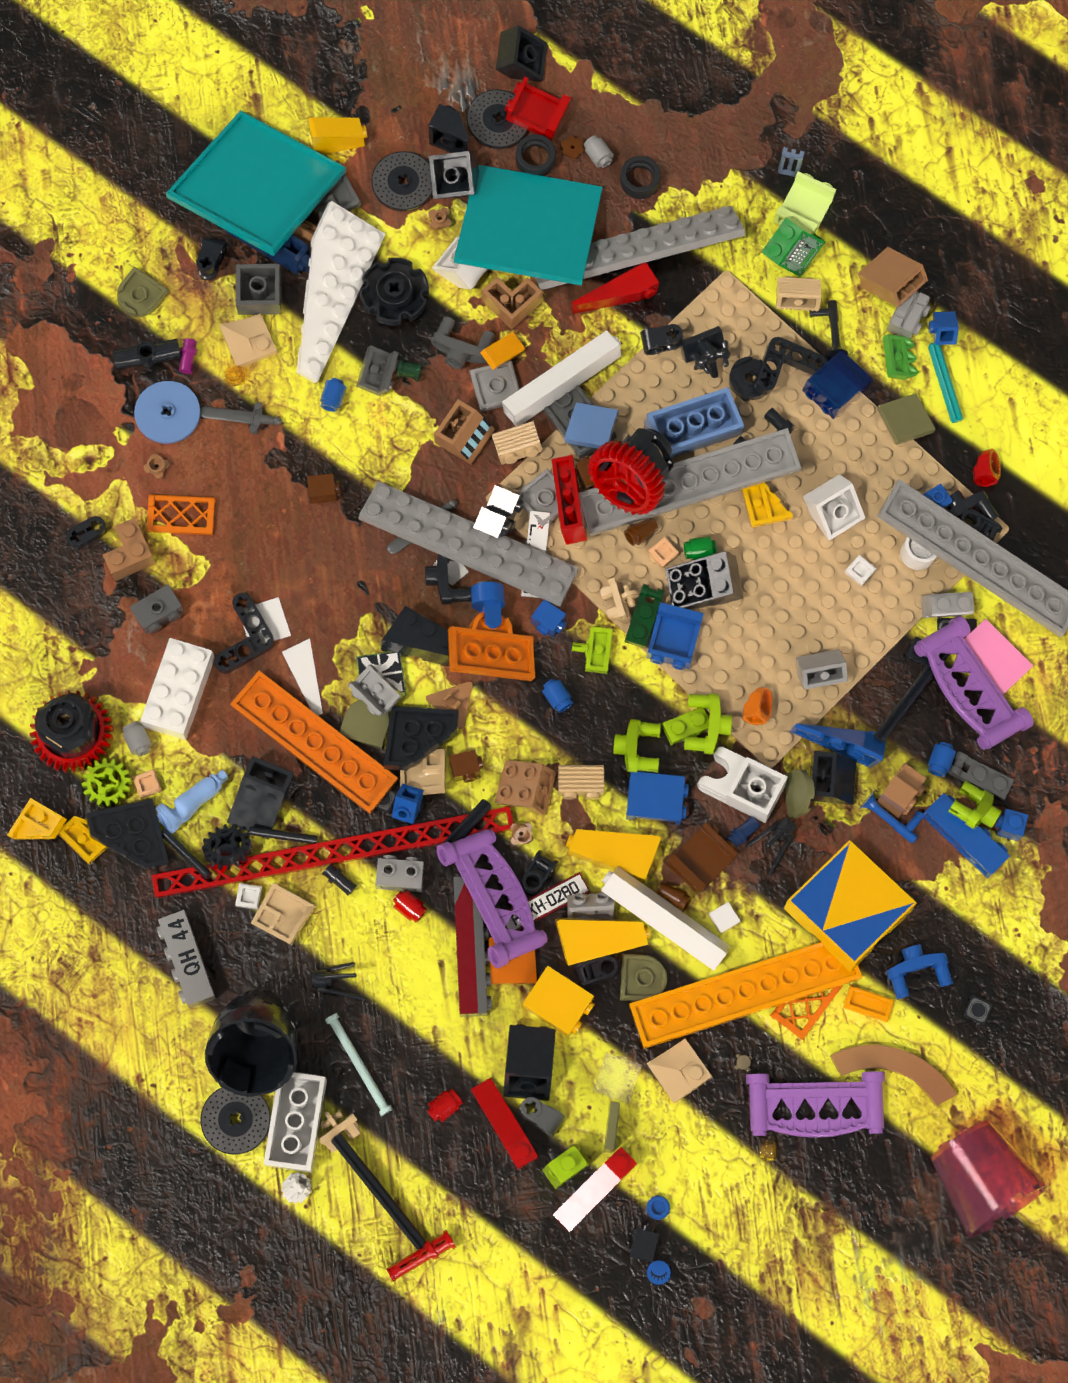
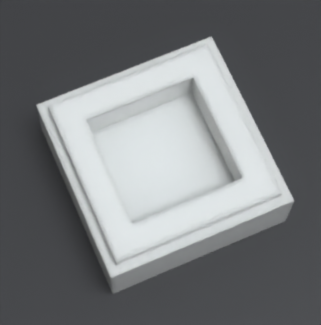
(860, 570)
(248, 896)
(724, 917)

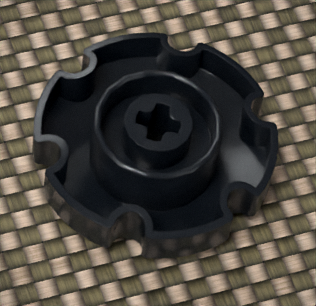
(394, 306)

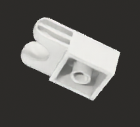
(739, 784)

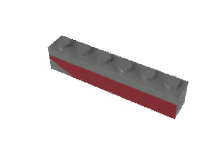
(471, 954)

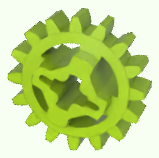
(98, 779)

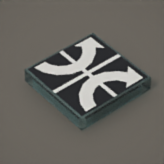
(388, 664)

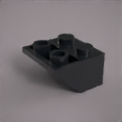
(833, 777)

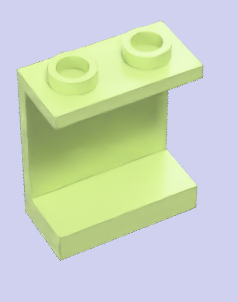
(806, 201)

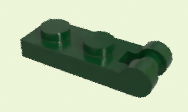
(644, 617)

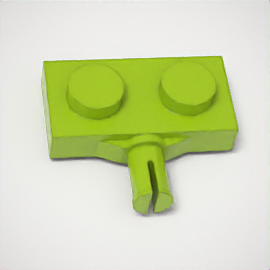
(596, 649)
(687, 725)

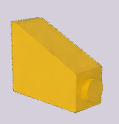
(336, 134)

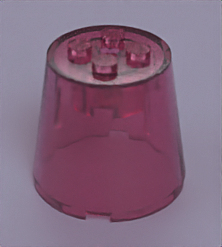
(985, 1177)

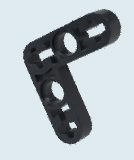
(779, 358)
(251, 641)

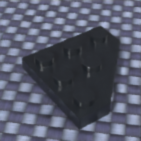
(416, 734)
(131, 832)

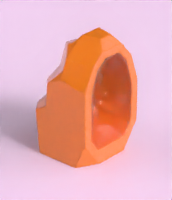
(759, 707)

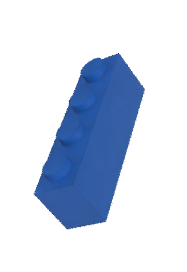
(973, 844)

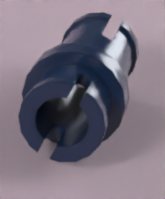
(744, 831)

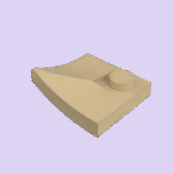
(248, 340)
(427, 774)
(282, 914)
(679, 1071)

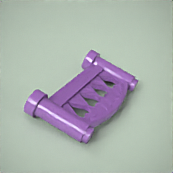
(951, 641)
(508, 942)
(865, 1094)

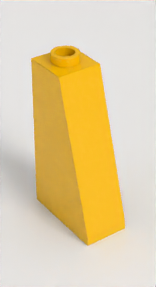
(612, 849)
(599, 937)

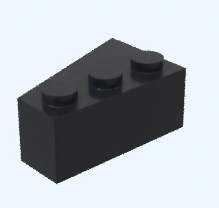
(417, 637)

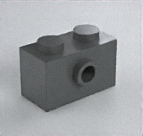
(157, 610)

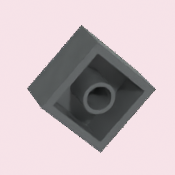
(258, 289)

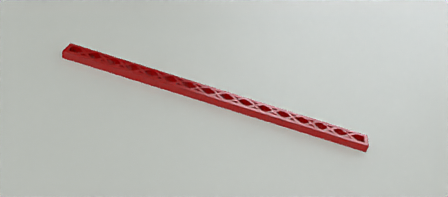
(326, 845)

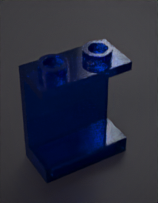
(836, 384)

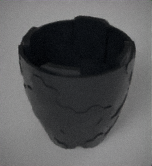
(252, 1044)

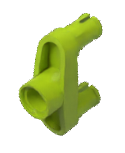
(718, 723)
(627, 746)
(984, 812)

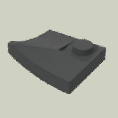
(341, 194)

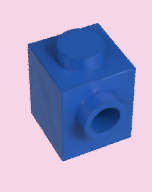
(944, 328)
(548, 619)
(407, 803)
(1011, 825)

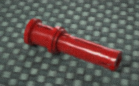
(434, 1249)

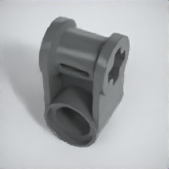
(545, 1119)

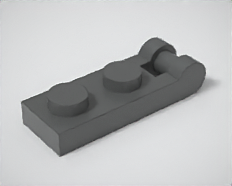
(981, 776)

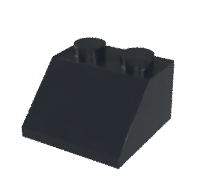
(521, 54)
(448, 130)
(454, 174)

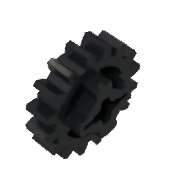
(227, 846)

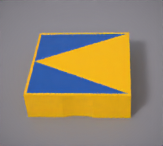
(850, 905)

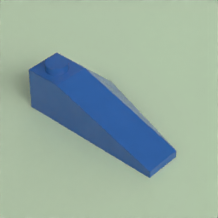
(846, 742)

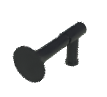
(832, 312)

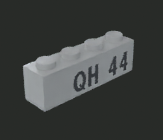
(186, 959)

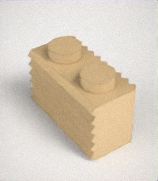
(798, 293)
(517, 443)
(581, 781)

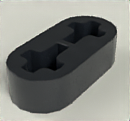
(84, 527)

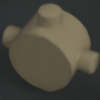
(743, 1062)

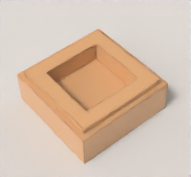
(663, 552)
(147, 784)

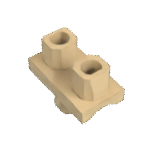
(615, 590)
(348, 1125)

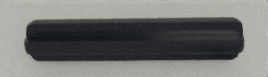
(470, 821)

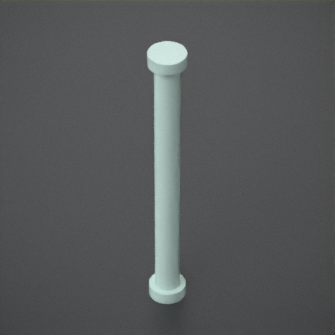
(359, 1065)

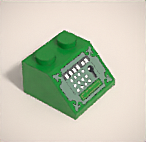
(793, 246)

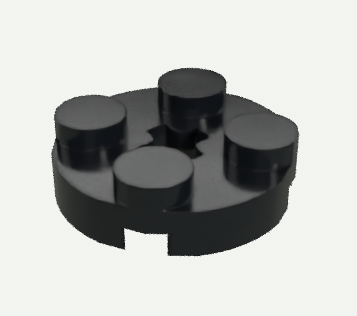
(738, 377)

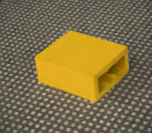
(558, 1002)

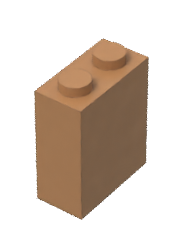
(892, 276)

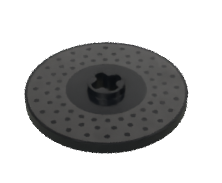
(482, 118)
(400, 166)
(240, 1137)

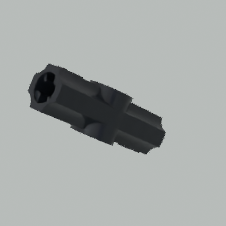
(133, 357)

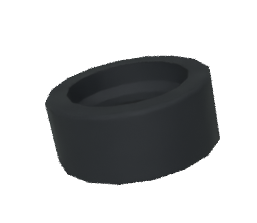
(539, 141)
(640, 162)

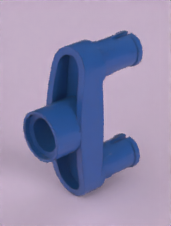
(914, 961)

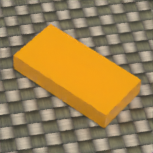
(502, 350)
(868, 1004)

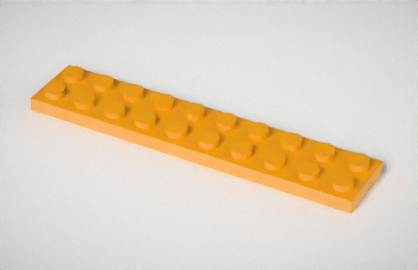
(738, 994)

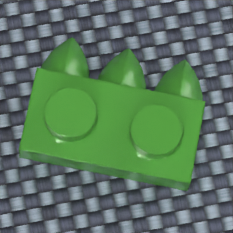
(898, 357)

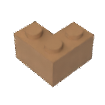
(512, 305)
(133, 554)
(900, 792)

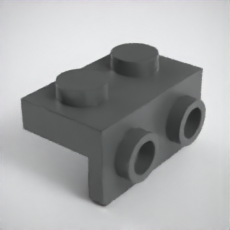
(377, 371)

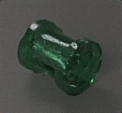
(409, 370)

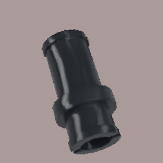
(339, 879)

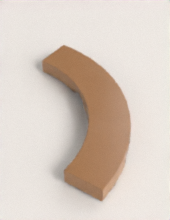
(896, 1061)

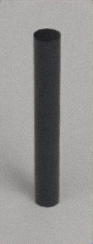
(283, 835)
(186, 854)

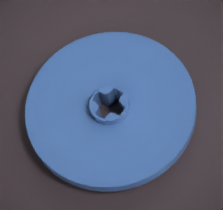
(160, 426)

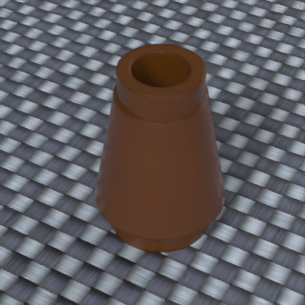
(640, 531)
(674, 896)

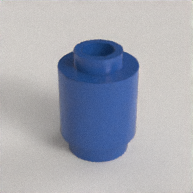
(332, 395)
(557, 695)
(941, 759)

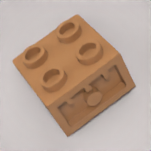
(525, 786)

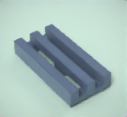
(792, 156)

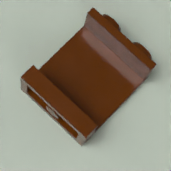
(702, 858)

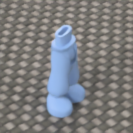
(190, 801)

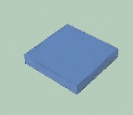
(591, 425)

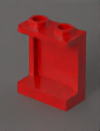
(536, 109)

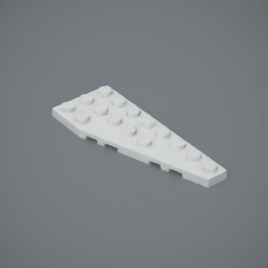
(339, 258)

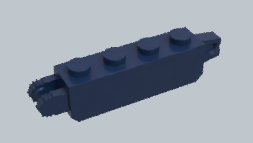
(292, 255)

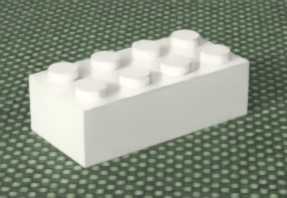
(177, 689)
(295, 1123)

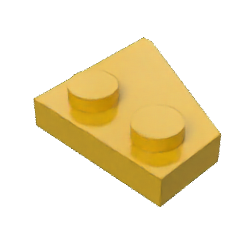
(763, 506)
(36, 823)
(77, 836)

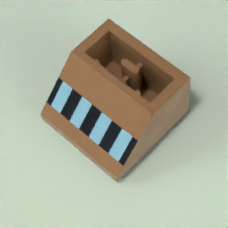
(463, 432)

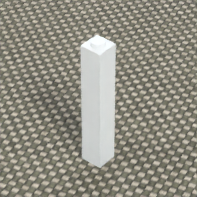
(562, 378)
(665, 917)

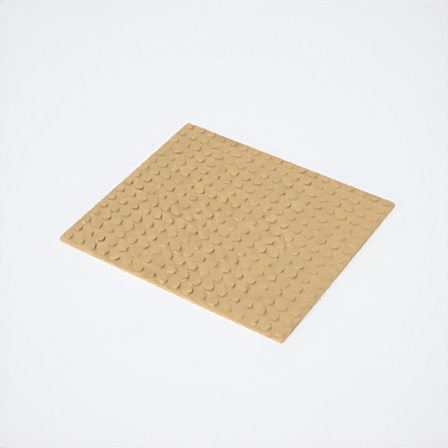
(788, 570)

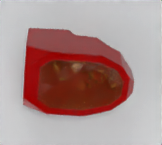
(988, 469)

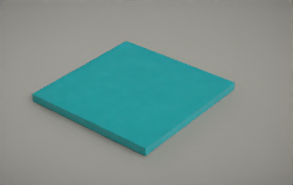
(256, 182)
(529, 225)

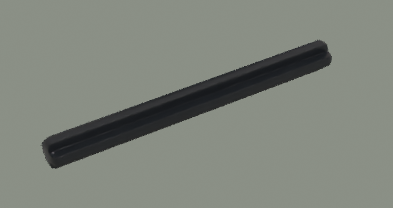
(906, 702)
(378, 1191)

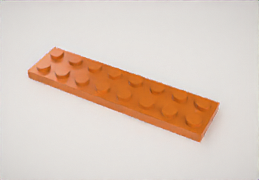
(314, 742)

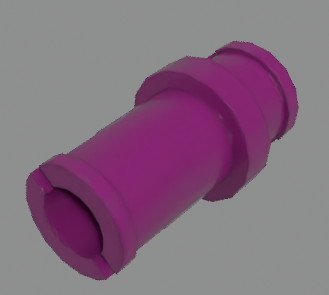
(188, 353)

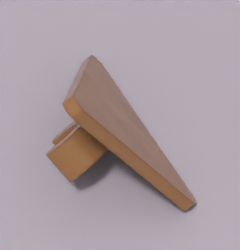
(453, 699)

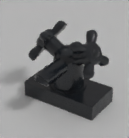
(706, 349)

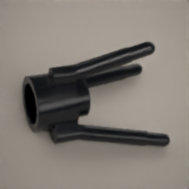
(782, 831)
(323, 978)

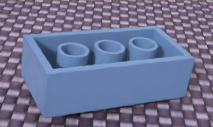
(697, 422)

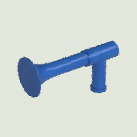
(904, 831)

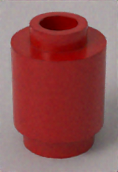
(409, 906)
(444, 1105)

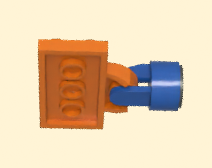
(489, 642)

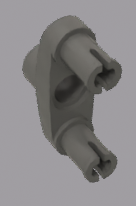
(457, 350)

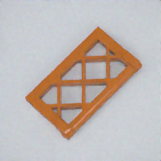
(190, 529)
(811, 1018)

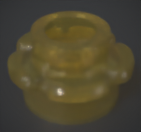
(238, 379)
(768, 1151)

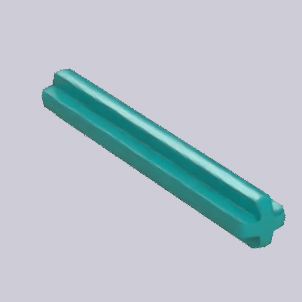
(945, 383)

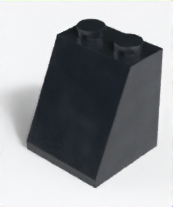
(529, 1062)

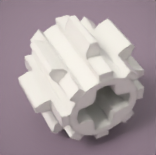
(296, 1188)

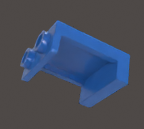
(674, 636)
(656, 797)

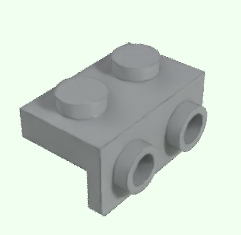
(375, 691)
(590, 906)

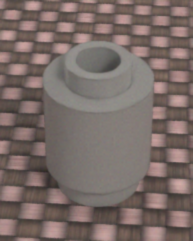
(598, 151)
(136, 739)

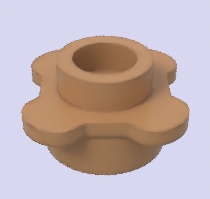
(445, 222)
(154, 460)
(525, 838)

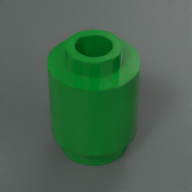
(699, 548)

